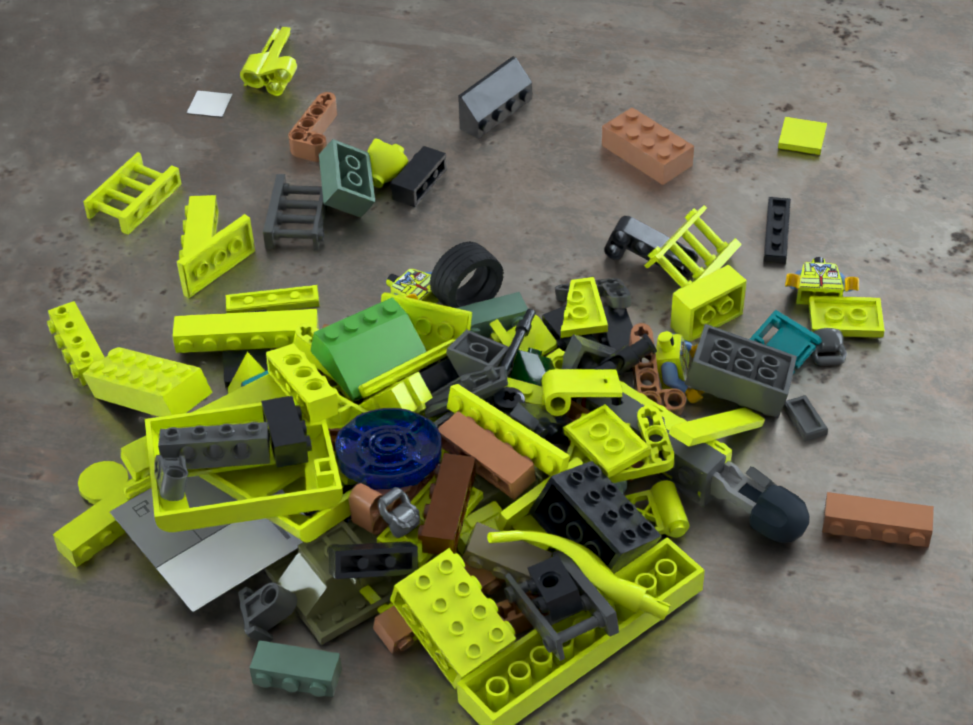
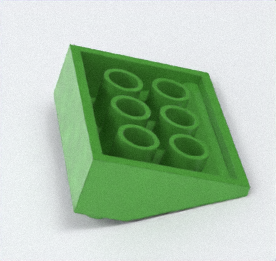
(366, 345)

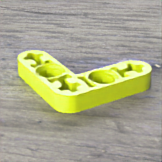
(652, 463)

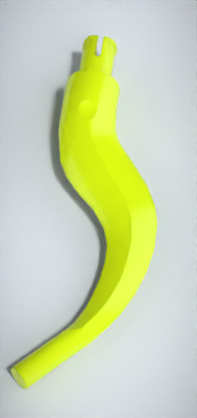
(623, 592)

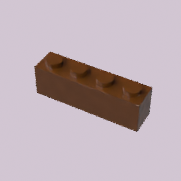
(448, 504)

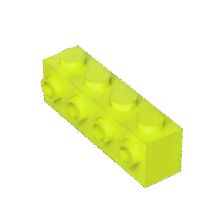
(75, 339)

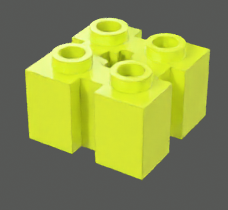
(406, 394)

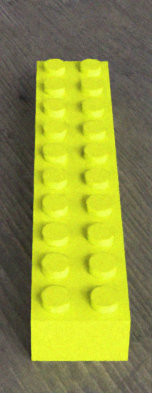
(529, 675)

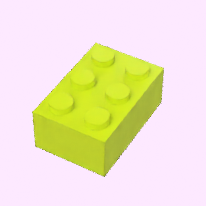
(708, 301)

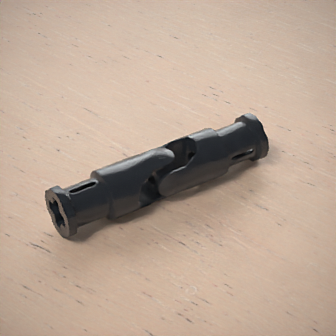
(629, 354)

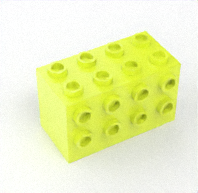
(452, 616)

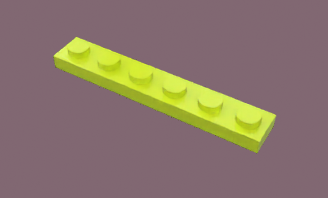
(524, 441)

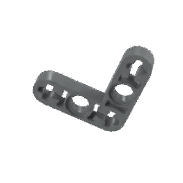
(611, 289)

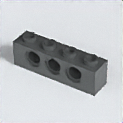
(217, 445)

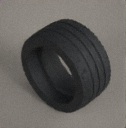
(456, 265)

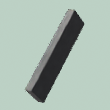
(777, 230)

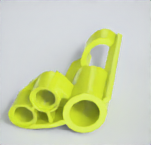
(267, 68)

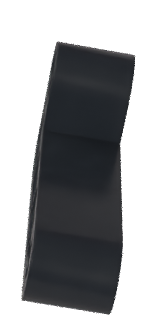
(642, 240)

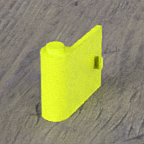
(563, 384)

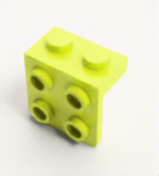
(538, 337)

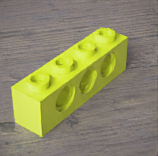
(302, 381)

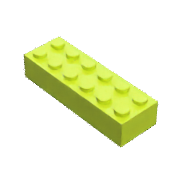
(147, 382)

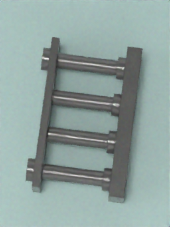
(280, 203)
(593, 602)

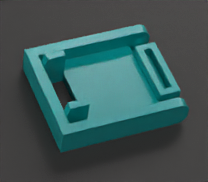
(789, 338)

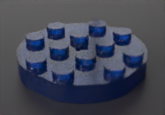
(388, 448)

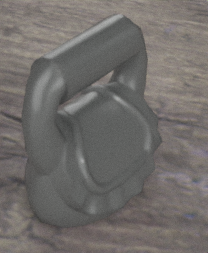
(831, 342)
(403, 517)

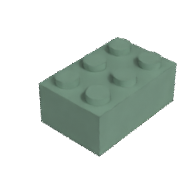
(346, 178)

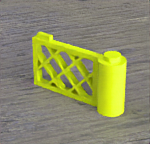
(665, 508)

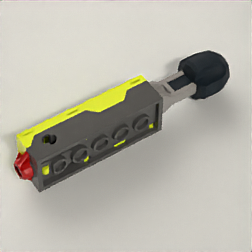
(707, 473)

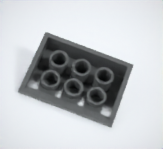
(741, 371)

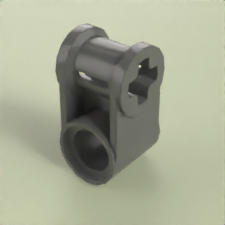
(171, 477)

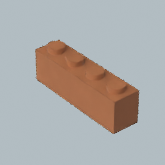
(494, 459)
(878, 519)

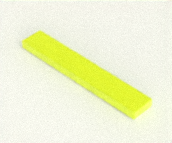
(716, 426)

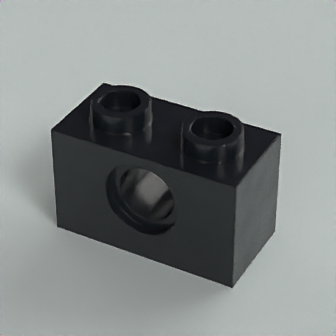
(554, 588)

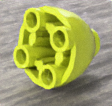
(385, 161)

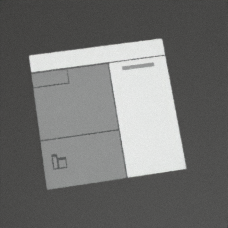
(208, 559)

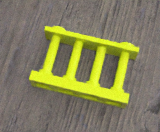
(140, 207)
(712, 262)

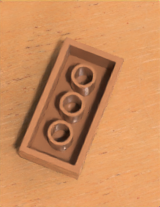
(647, 145)

